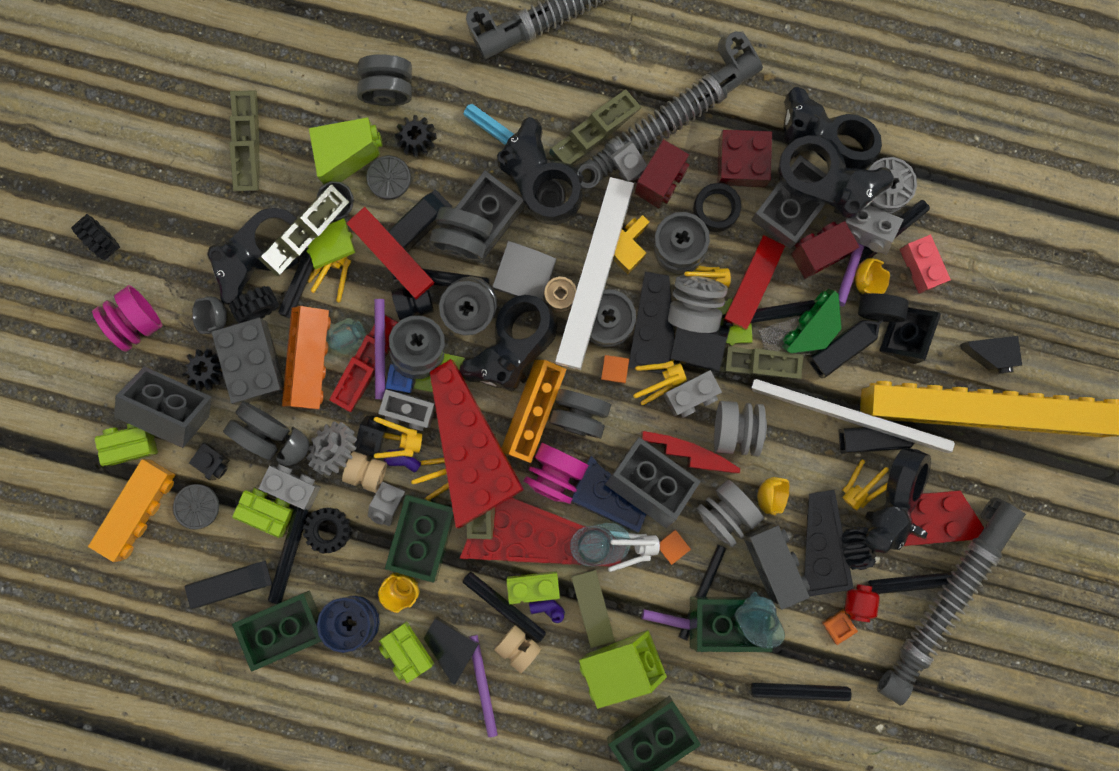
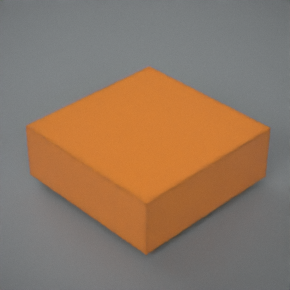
(615, 369)
(673, 547)
(839, 627)

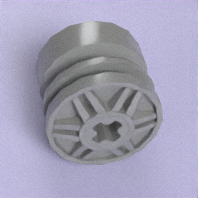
(902, 188)
(697, 304)
(745, 429)
(729, 513)

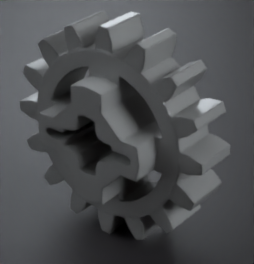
(331, 448)

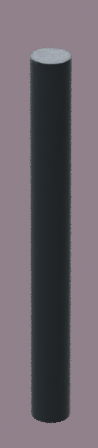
(706, 582)

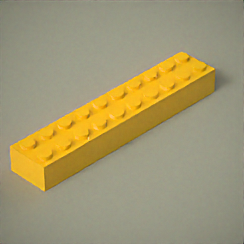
(991, 410)

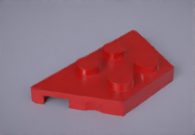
(945, 518)

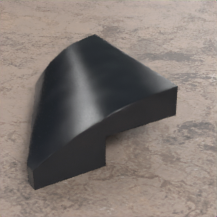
(450, 647)

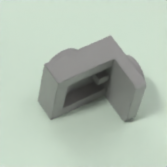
(629, 162)
(385, 504)

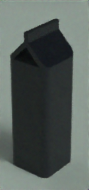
(418, 220)
(844, 347)
(868, 440)
(228, 585)

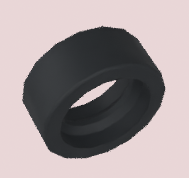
(727, 191)
(883, 307)

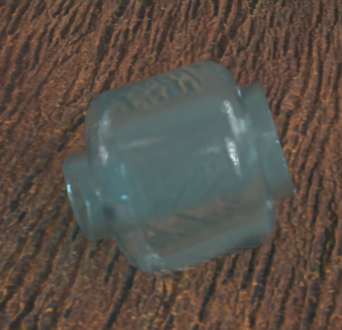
(346, 335)

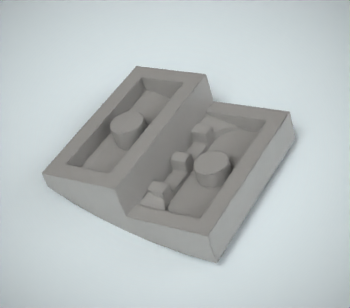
(524, 271)

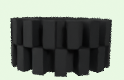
(95, 237)
(254, 304)
(313, 537)

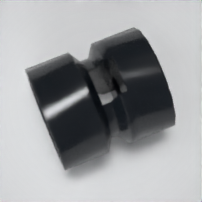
(407, 305)

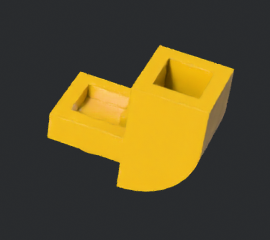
(628, 252)

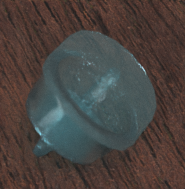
(593, 547)
(760, 622)

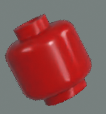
(862, 603)

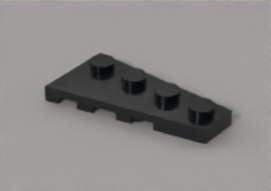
(653, 332)
(824, 556)

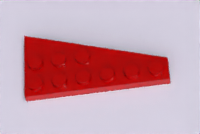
(473, 459)
(526, 535)

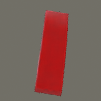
(390, 253)
(754, 282)
(360, 370)
(697, 456)

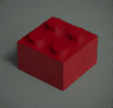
(744, 158)
(663, 170)
(825, 249)

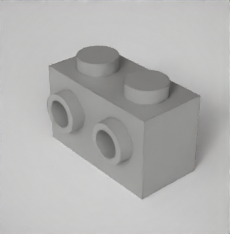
(875, 228)
(692, 393)
(407, 408)
(290, 487)

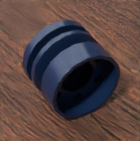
(334, 625)

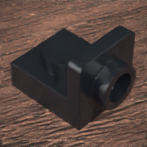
(370, 436)
(210, 462)

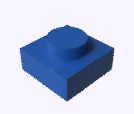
(397, 382)

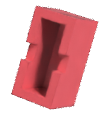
(925, 264)

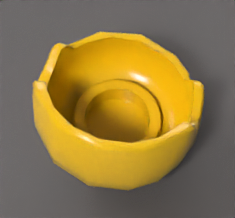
(871, 277)
(773, 495)
(398, 592)

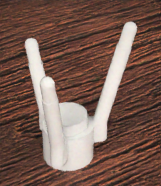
(643, 544)

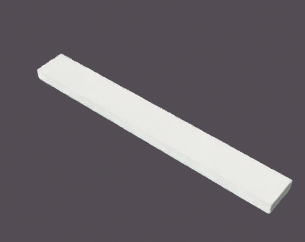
(594, 274)
(853, 416)

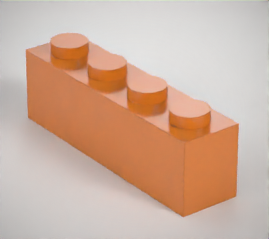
(306, 358)

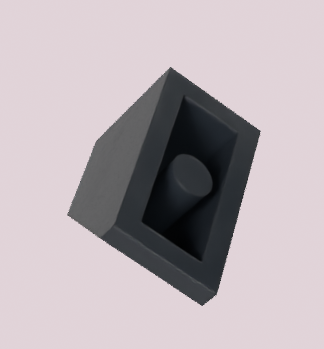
(995, 353)

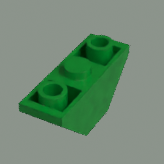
(816, 326)

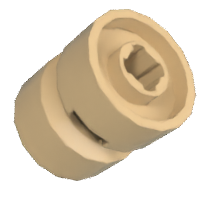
(560, 294)
(366, 472)
(517, 649)

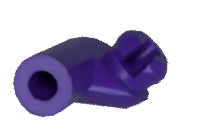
(409, 462)
(550, 608)

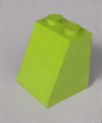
(344, 148)
(623, 670)

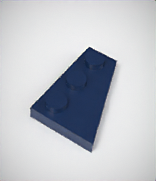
(600, 499)

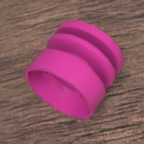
(122, 322)
(555, 473)

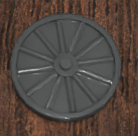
(388, 177)
(196, 506)

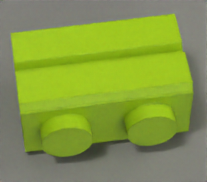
(124, 445)
(264, 513)
(533, 587)
(405, 652)

